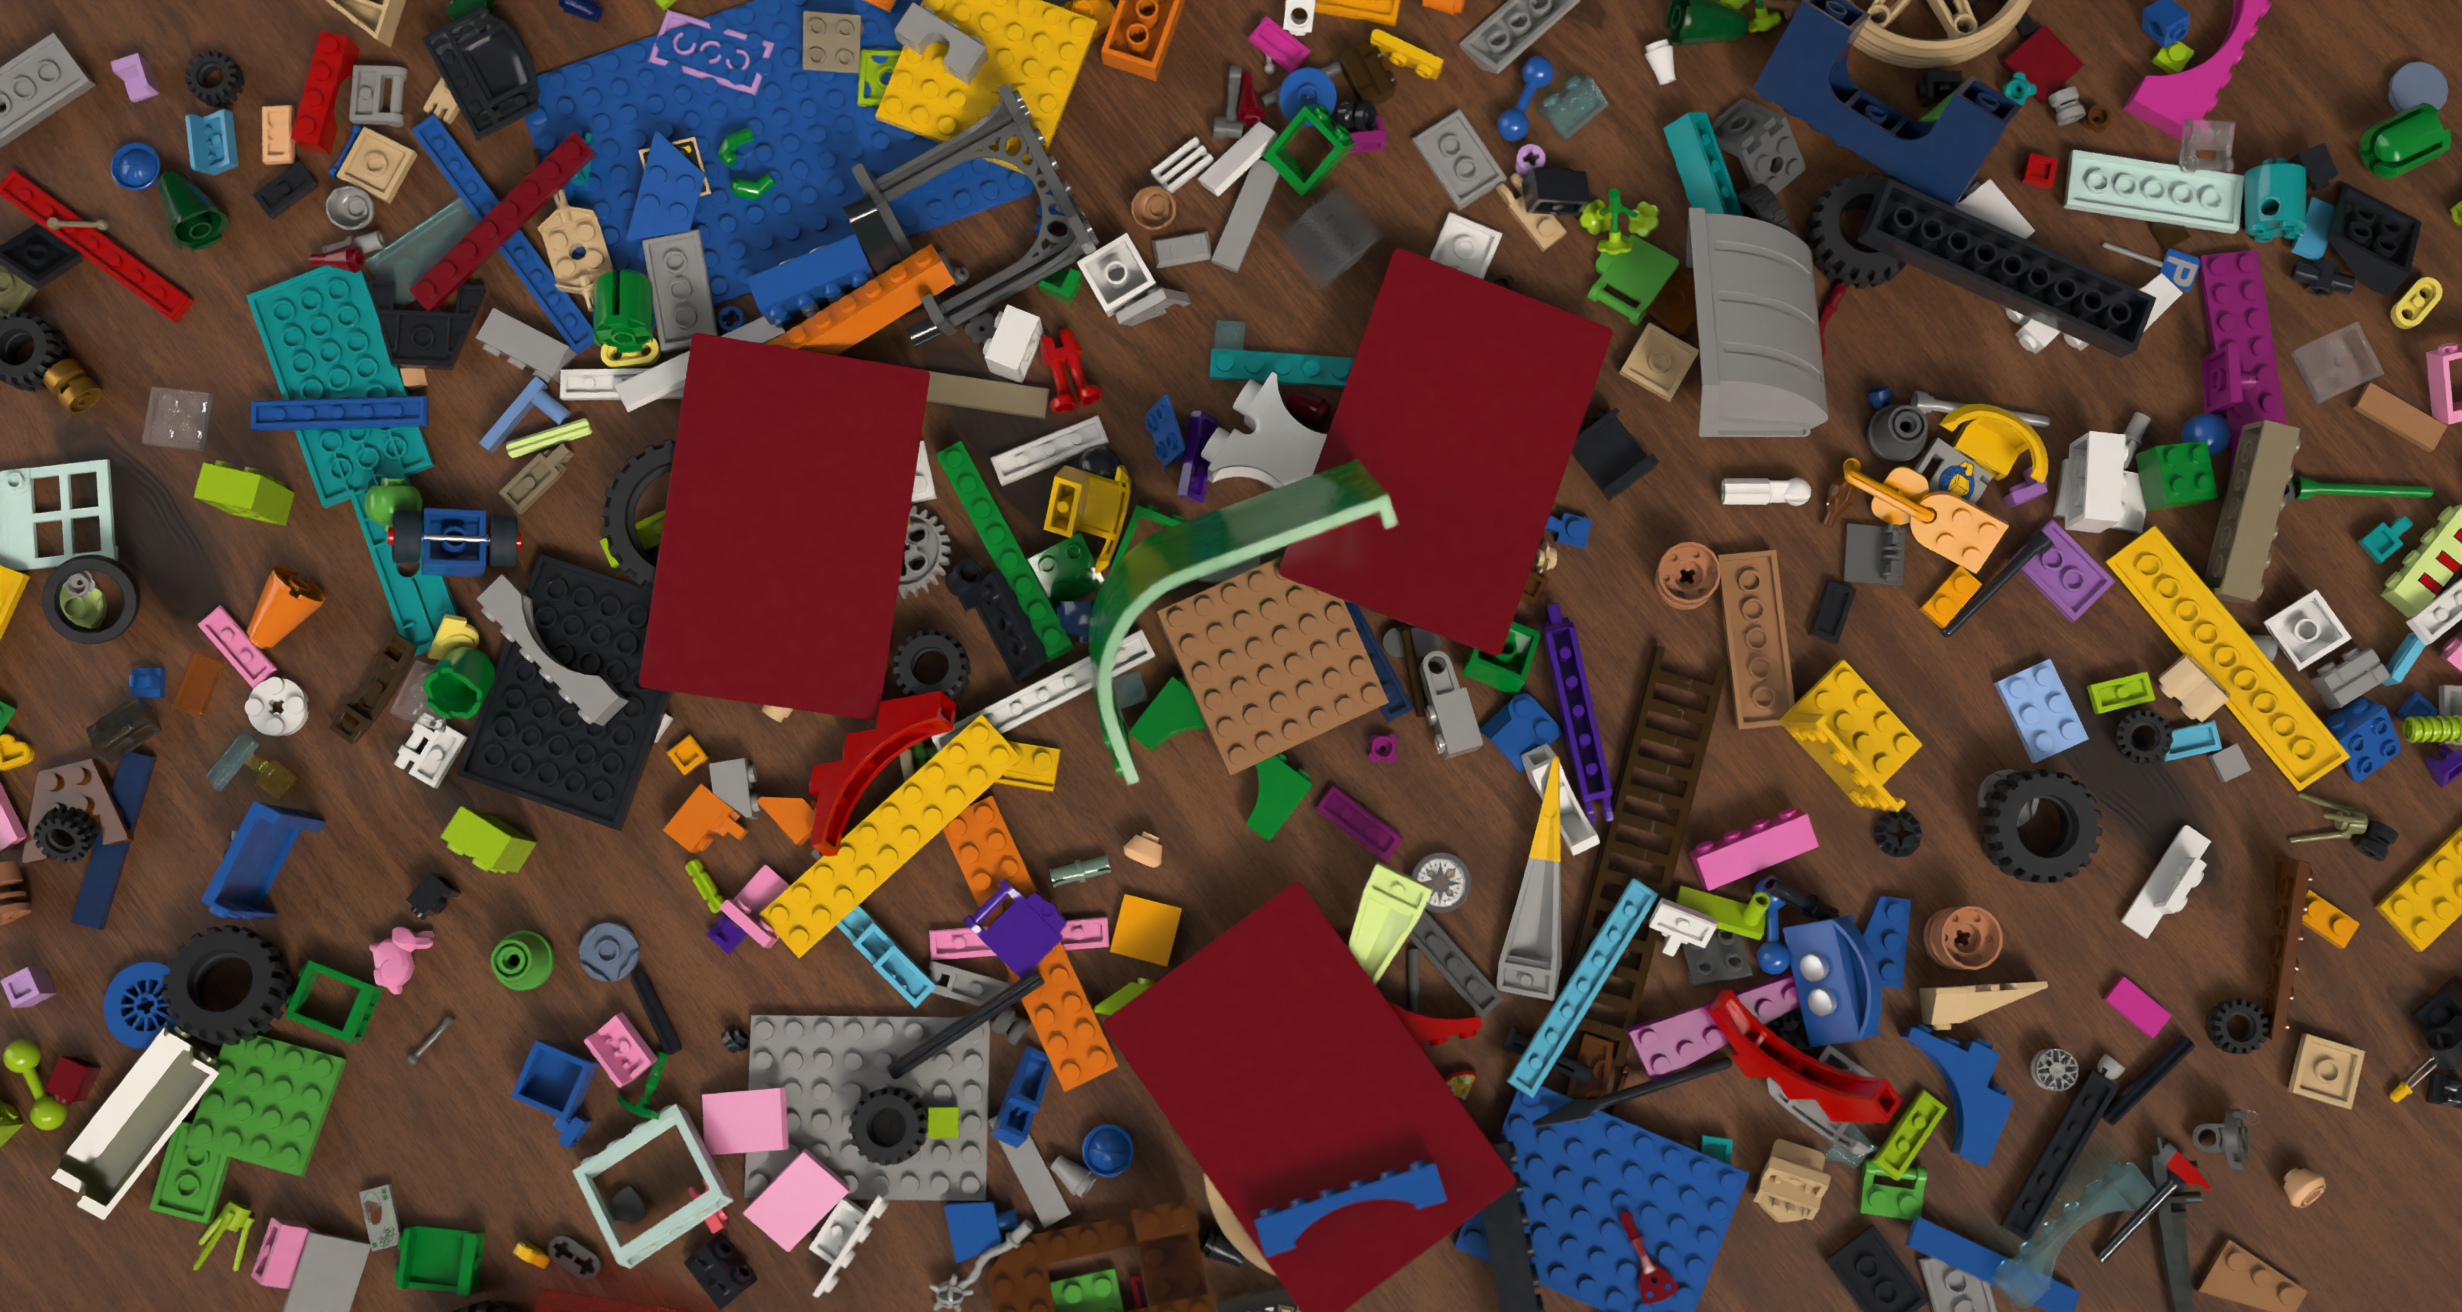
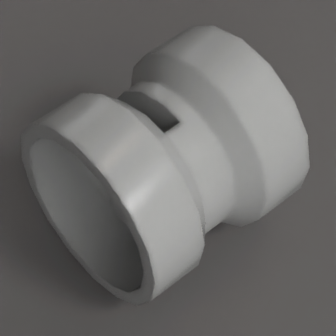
(2067, 106)

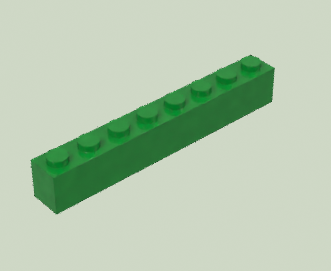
(1004, 549)

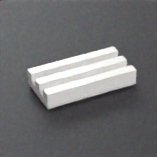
(1200, 151)

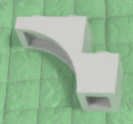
(1574, 826)

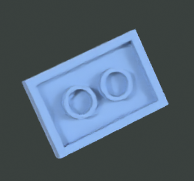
(2041, 711)

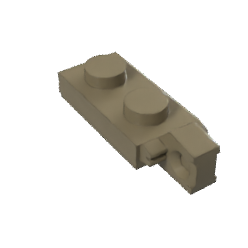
(536, 478)

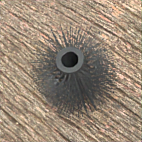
(1330, 237)

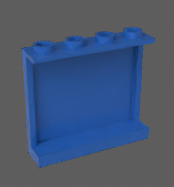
(256, 860)

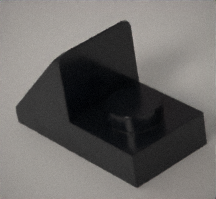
(2441, 1006)

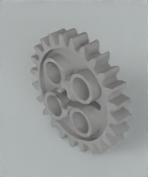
(929, 549)

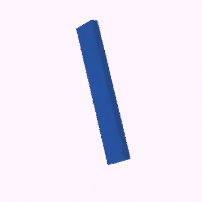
(340, 413)
(1979, 1262)

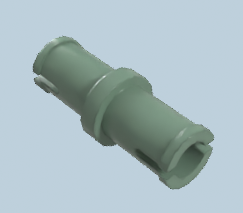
(1080, 870)

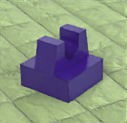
(2447, 769)
(727, 934)

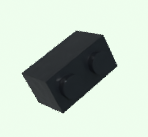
(1556, 191)

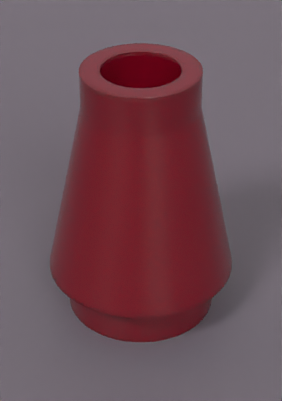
(1311, 408)

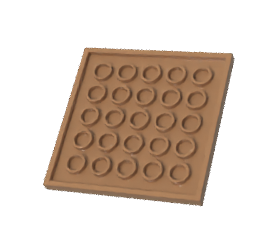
(1269, 663)

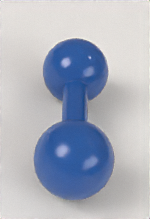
(1513, 122)
(1772, 955)

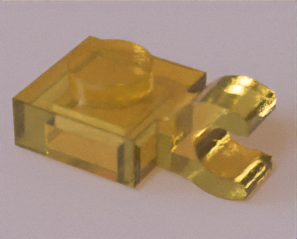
(274, 777)

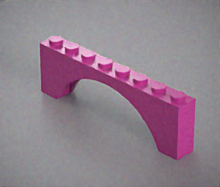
(2188, 95)

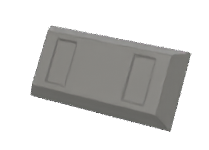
(1182, 249)

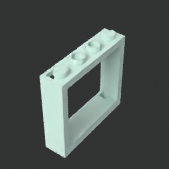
(678, 1222)

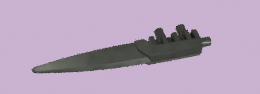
(2172, 1233)

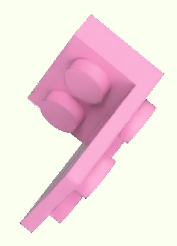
(752, 901)

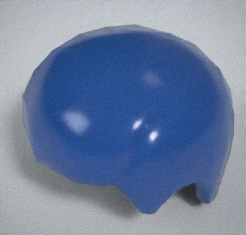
(2208, 428)

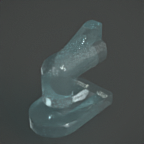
(1853, 1160)

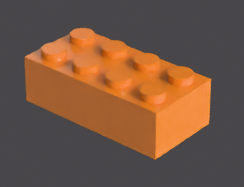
(1141, 36)

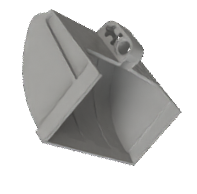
(1755, 328)

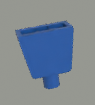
(977, 1226)

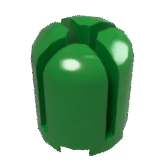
(2404, 142)
(623, 310)

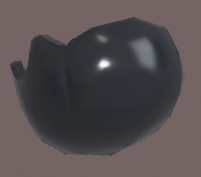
(1100, 461)

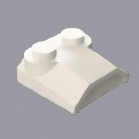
(2307, 630)

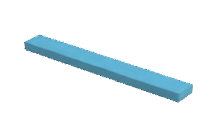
(1582, 988)

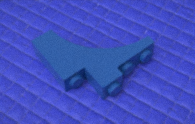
(1967, 1071)

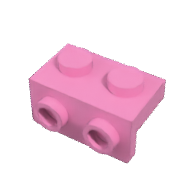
(620, 1050)

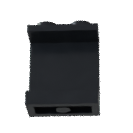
(1611, 454)

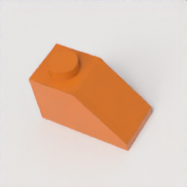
(792, 815)

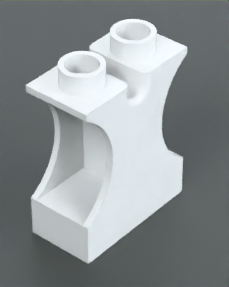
(1276, 451)

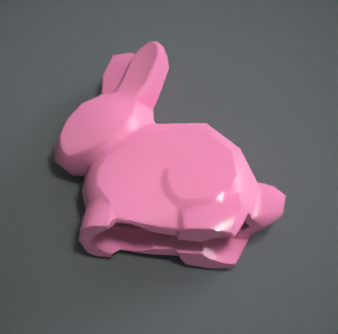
(394, 958)

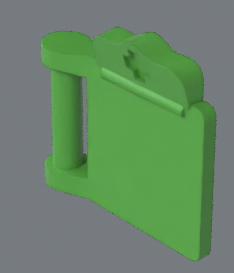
(1636, 274)

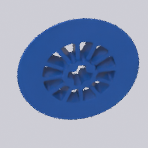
(116, 998)

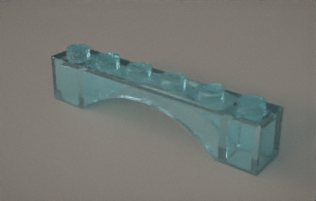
(2030, 1271)

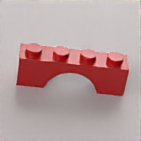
(315, 119)

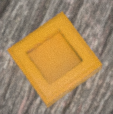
(687, 755)

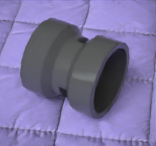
(1005, 1022)

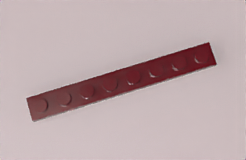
(503, 222)

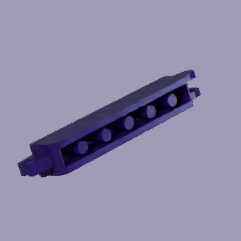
(1576, 713)

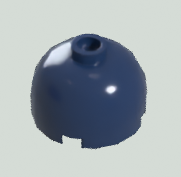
(1075, 617)

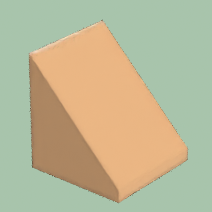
(413, 378)

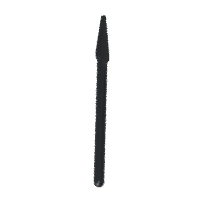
(1581, 1108)

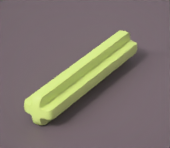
(549, 437)

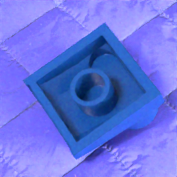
(1520, 728)

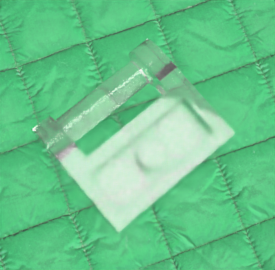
(2207, 136)

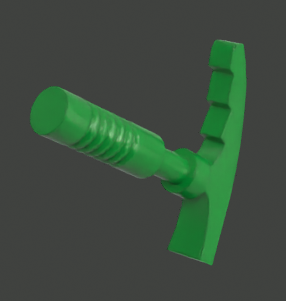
(651, 1084)

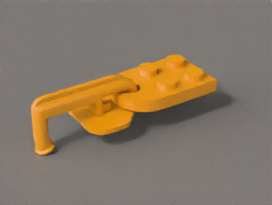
(1956, 531)

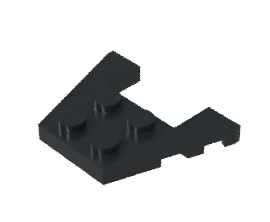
(424, 337)

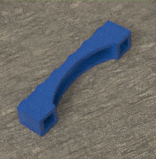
(1281, 1229)

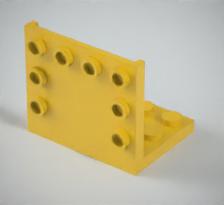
(1852, 736)

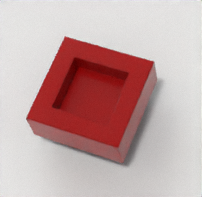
(2039, 171)

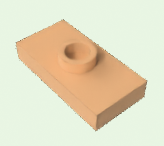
(276, 133)

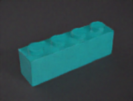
(1701, 165)

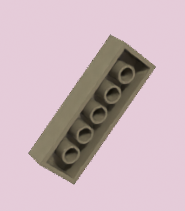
(2251, 511)

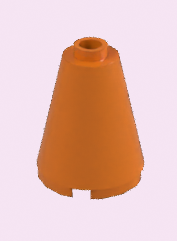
(283, 606)

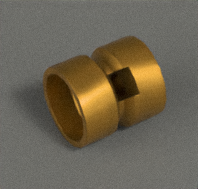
(72, 386)

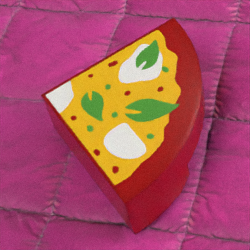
(1461, 1083)

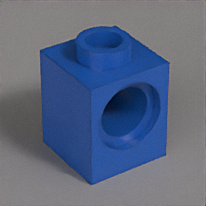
(2165, 22)

